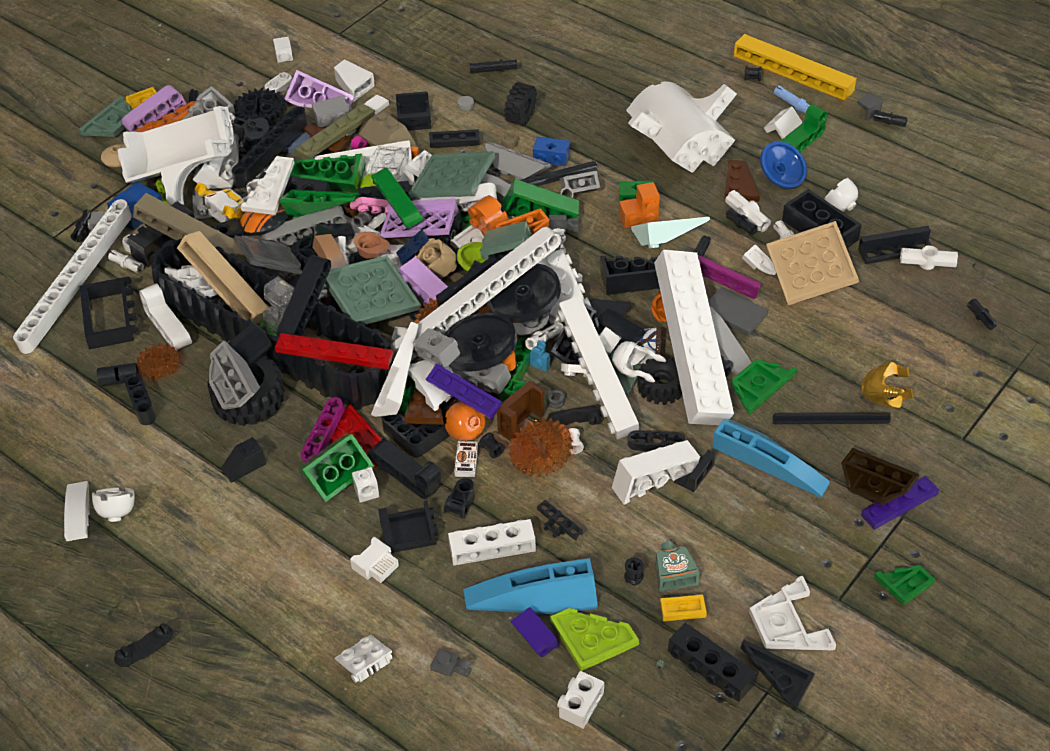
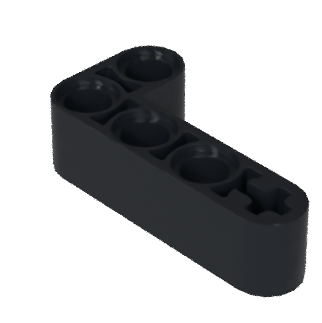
(417, 478)

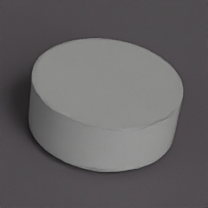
(465, 103)

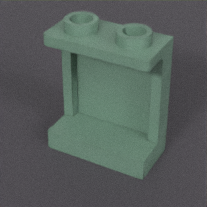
(504, 238)

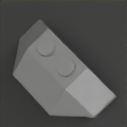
(515, 163)
(231, 377)

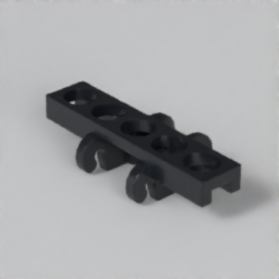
(553, 518)

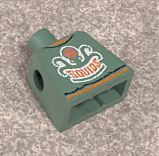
(675, 568)

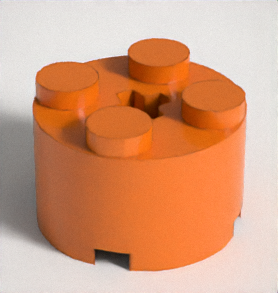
(486, 214)

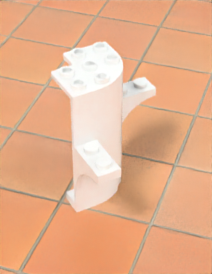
(683, 124)
(176, 150)

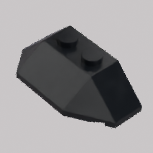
(562, 345)

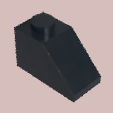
(243, 460)

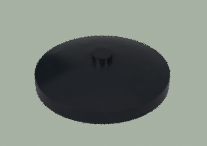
(528, 295)
(482, 341)

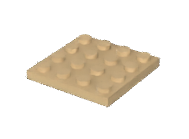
(812, 263)

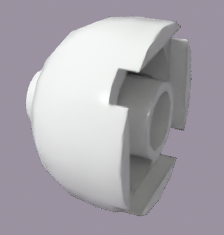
(843, 196)
(113, 503)

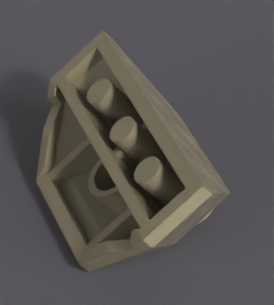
(384, 130)

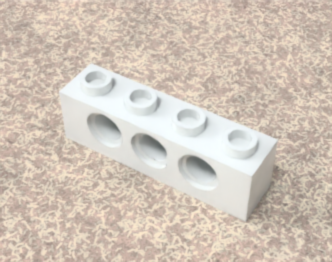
(476, 543)

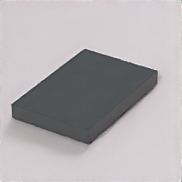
(737, 311)

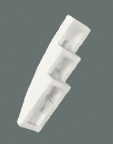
(76, 511)

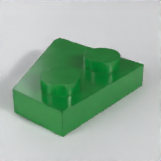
(905, 583)

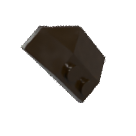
(875, 477)

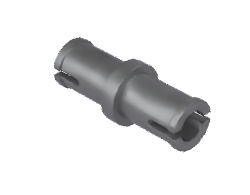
(362, 218)

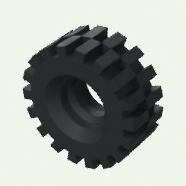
(520, 103)
(656, 391)

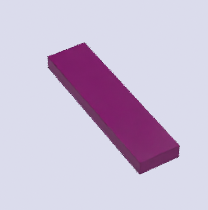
(729, 278)

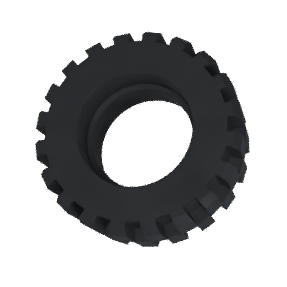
(263, 402)

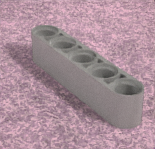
(304, 225)

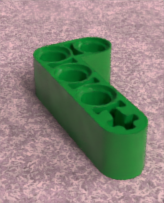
(809, 130)
(522, 358)

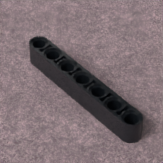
(269, 147)

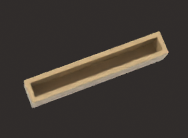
(222, 277)

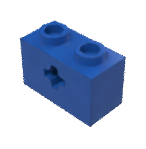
(552, 150)

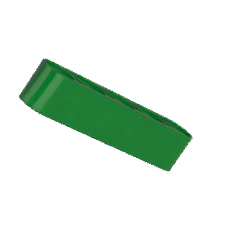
(397, 198)

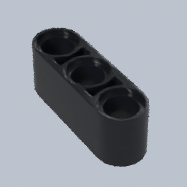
(140, 399)

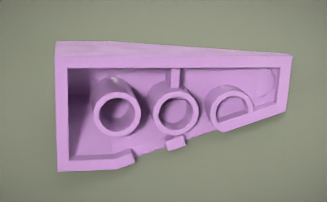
(308, 90)

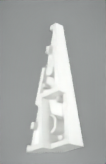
(393, 388)

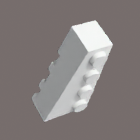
(653, 469)

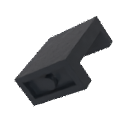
(414, 110)
(408, 528)

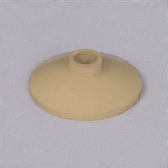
(110, 155)

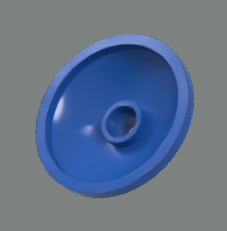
(783, 165)

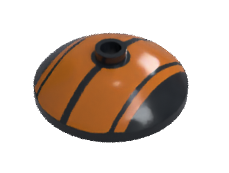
(261, 223)

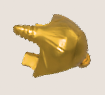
(878, 392)

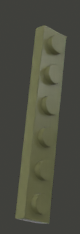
(334, 132)

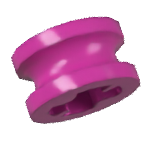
(358, 142)

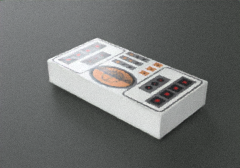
(466, 459)

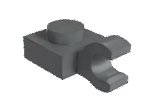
(561, 222)
(449, 662)

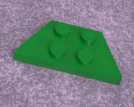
(760, 382)

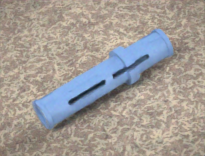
(799, 104)

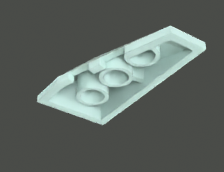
(664, 231)

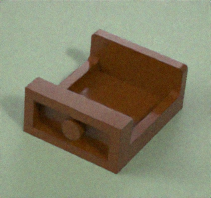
(518, 407)

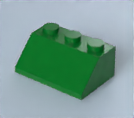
(333, 466)

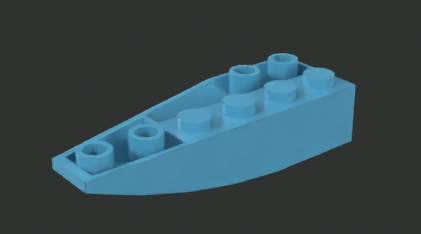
(767, 455)
(542, 588)

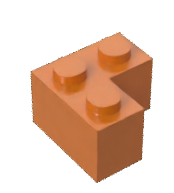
(642, 208)

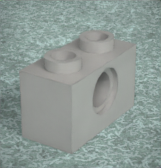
(436, 347)

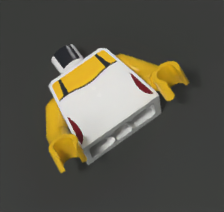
(222, 204)

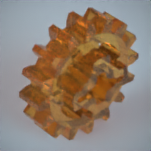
(158, 361)

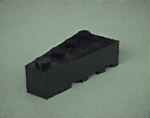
(149, 240)

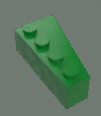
(341, 173)
(525, 198)

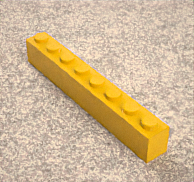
(795, 67)

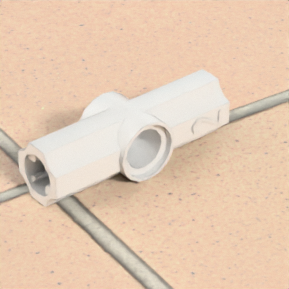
(749, 209)
(928, 257)

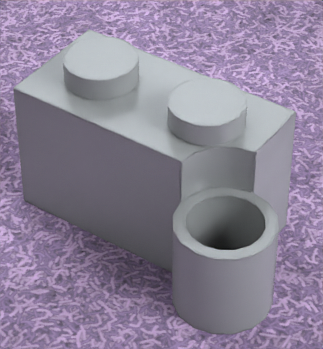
(330, 110)
(579, 183)

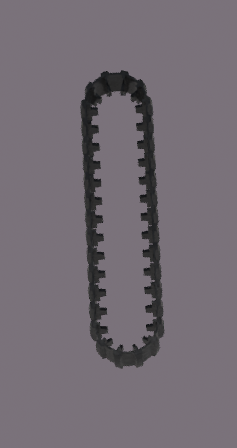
(353, 389)

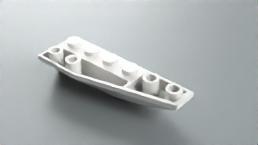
(218, 172)

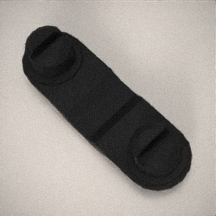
(580, 415)
(144, 647)

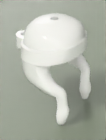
(630, 354)

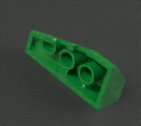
(307, 201)

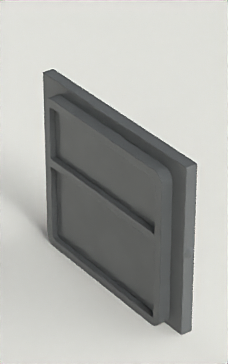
(268, 254)

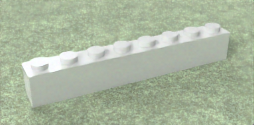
(598, 367)

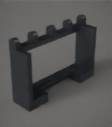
(105, 289)

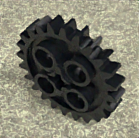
(271, 105)

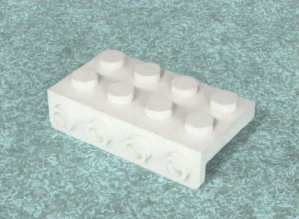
(569, 287)

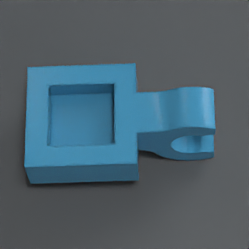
(539, 357)

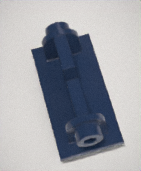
(410, 249)

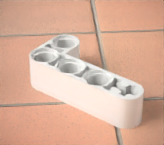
(164, 318)

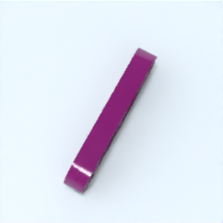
(319, 430)

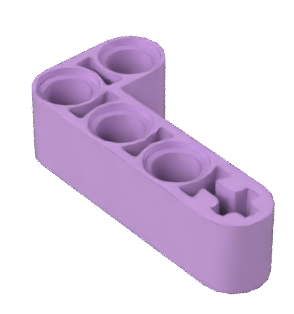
(153, 108)

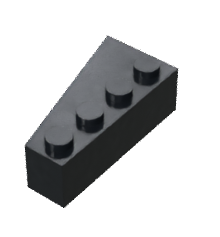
(628, 275)

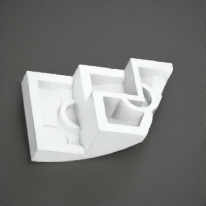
(191, 279)
(433, 395)

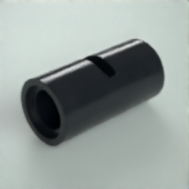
(115, 374)

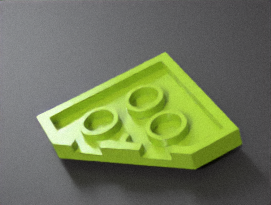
(592, 637)

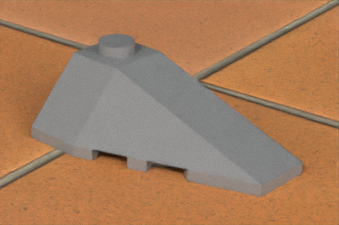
(728, 344)

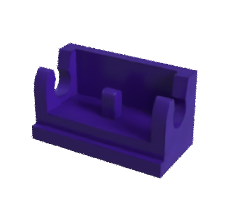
(535, 632)

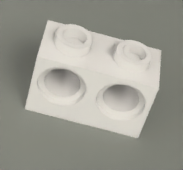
(584, 700)

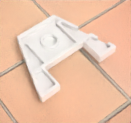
(780, 625)

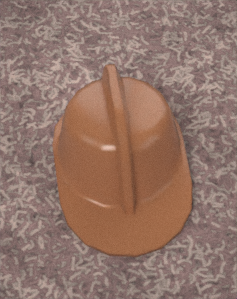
(370, 244)

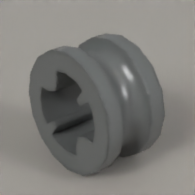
(556, 404)

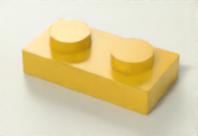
(683, 608)

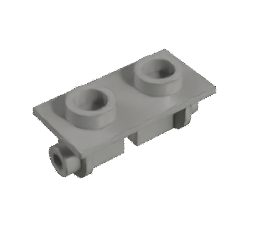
(199, 207)

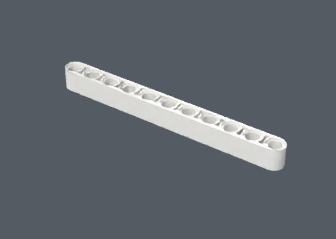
(72, 276)
(487, 284)

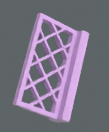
(429, 209)

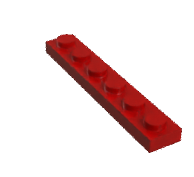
(334, 351)

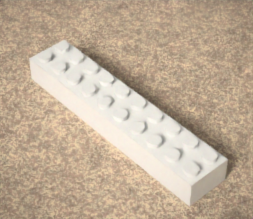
(693, 338)

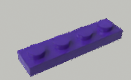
(463, 391)
(881, 514)

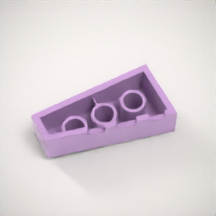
(421, 281)

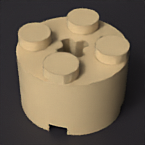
(437, 257)

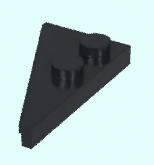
(786, 677)

